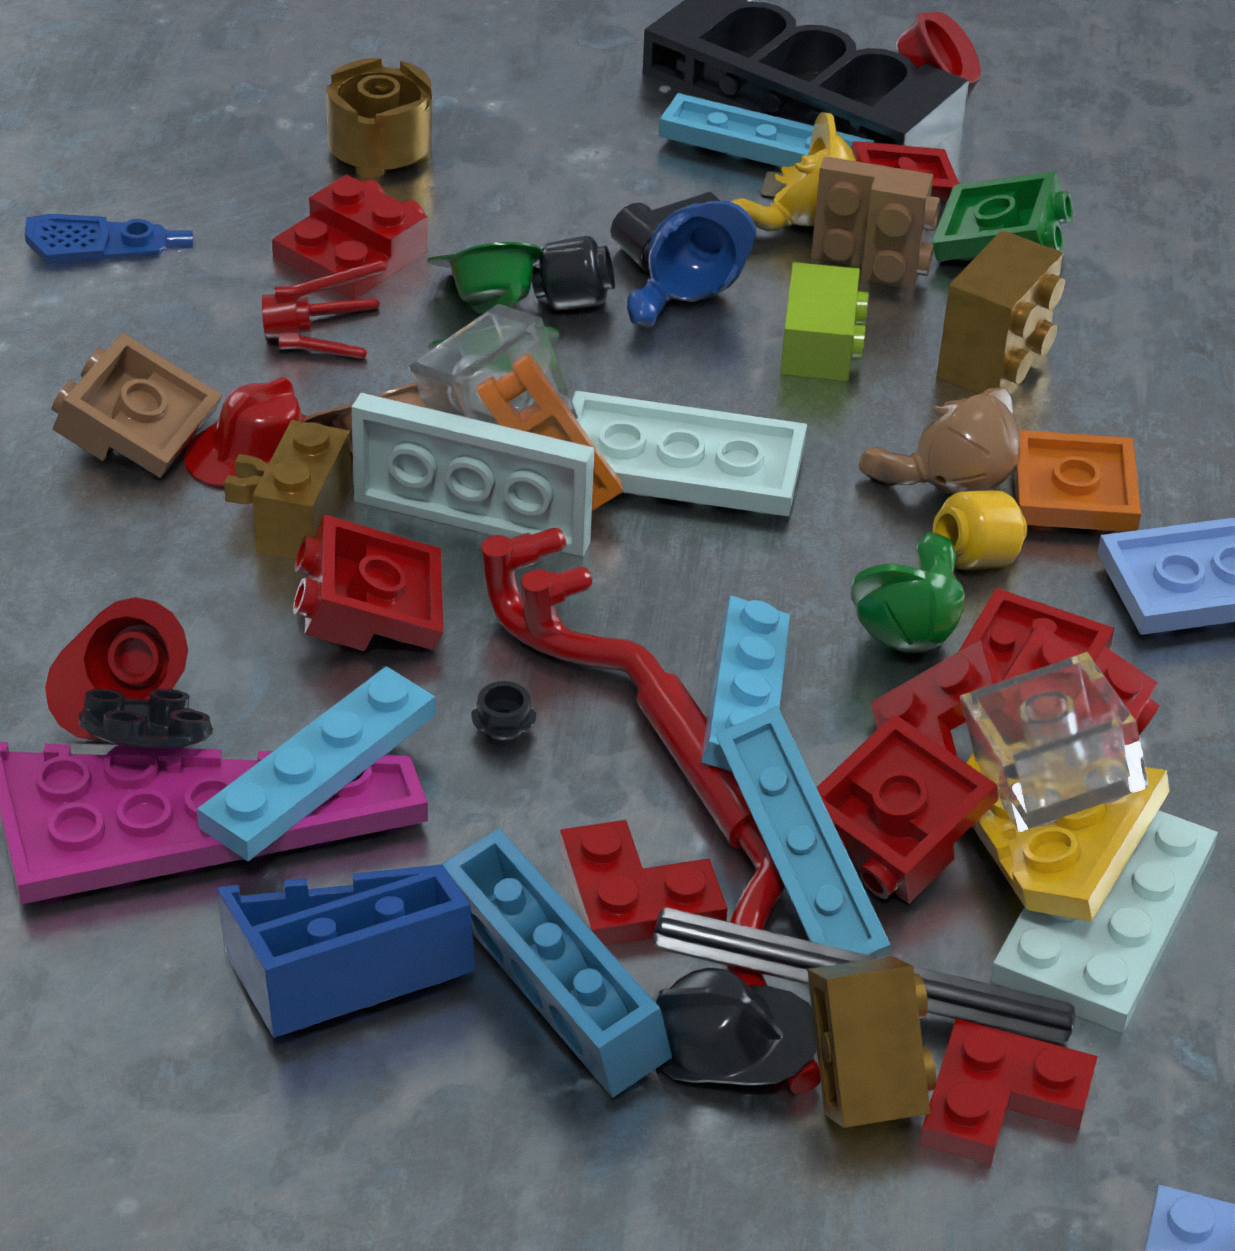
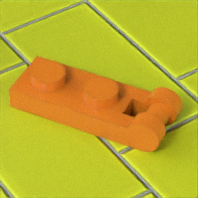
(545, 417)

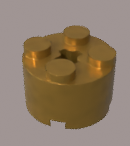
(379, 116)

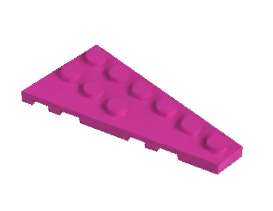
(134, 813)

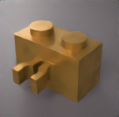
(297, 487)
(871, 1041)

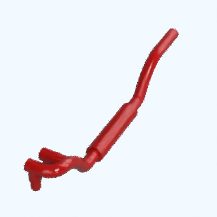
(659, 696)

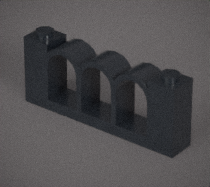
(697, 48)

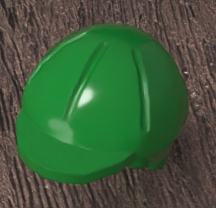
(911, 606)

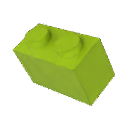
(823, 322)

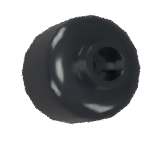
(573, 274)

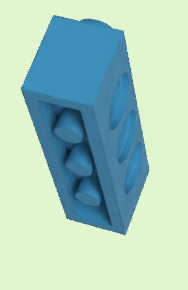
(560, 964)

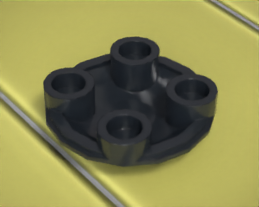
(144, 724)

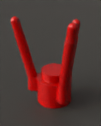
(288, 315)

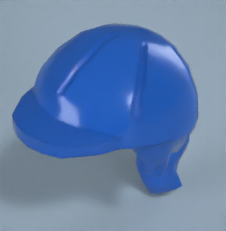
(693, 257)

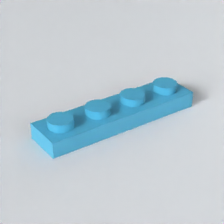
(738, 131)
(746, 669)
(316, 763)
(801, 835)

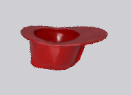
(940, 43)
(248, 424)
(123, 649)

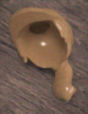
(961, 451)

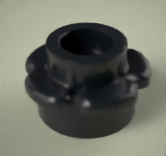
(503, 711)

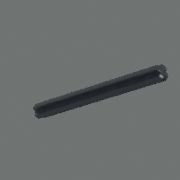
(791, 957)

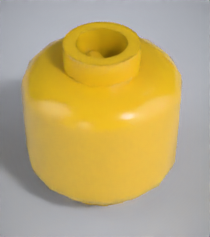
(983, 528)

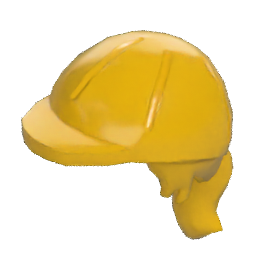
(798, 198)

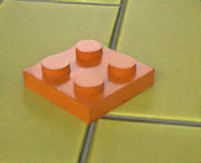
(1077, 481)

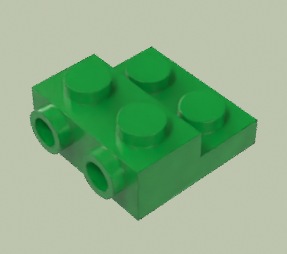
(1021, 205)

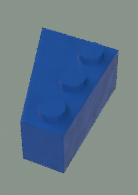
(348, 945)

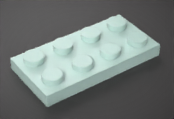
(696, 452)
(470, 472)
(1110, 960)

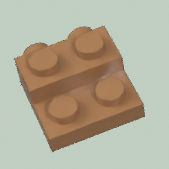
(875, 220)
(133, 405)

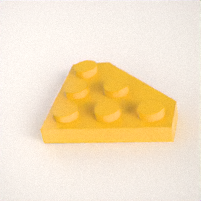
(1076, 859)

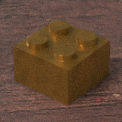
(1000, 314)

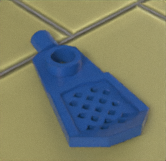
(87, 238)

